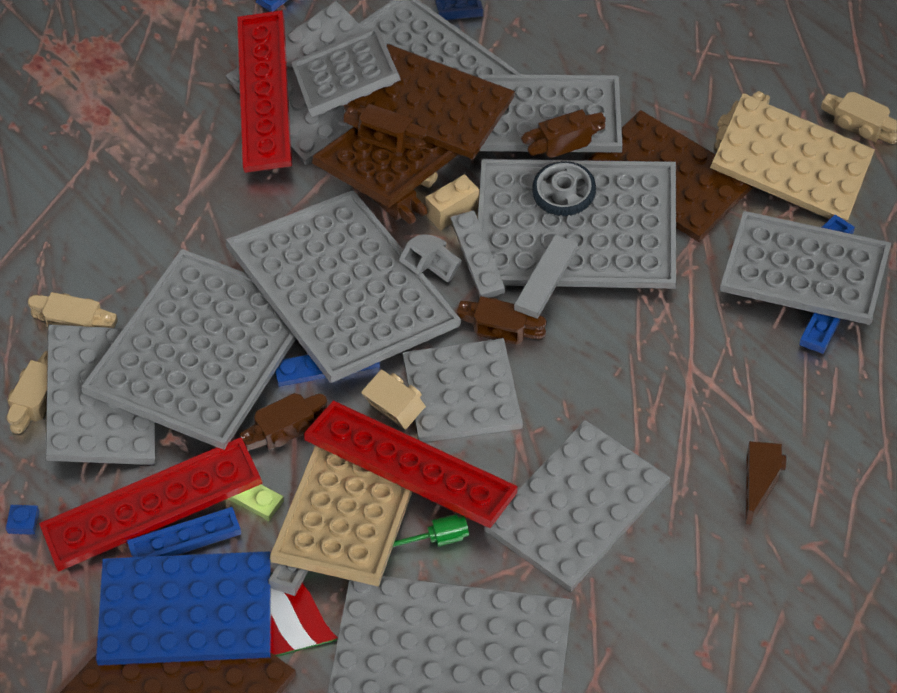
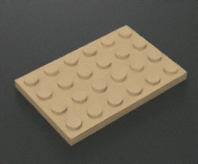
(792, 158)
(341, 520)

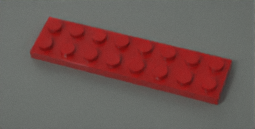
(264, 92)
(411, 464)
(149, 504)

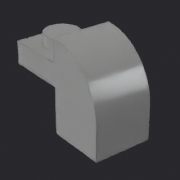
(430, 252)

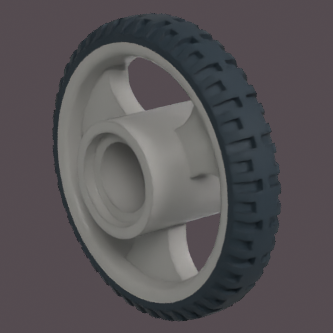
(563, 188)

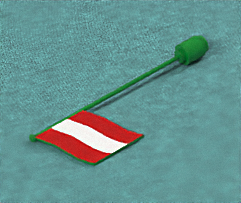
(296, 619)

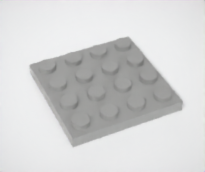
(345, 71)
(464, 390)

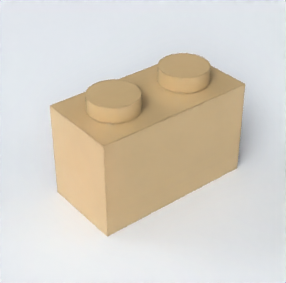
(451, 200)
(393, 398)

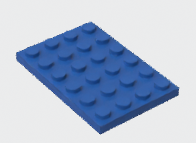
(185, 608)

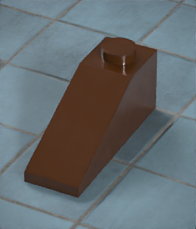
(763, 469)

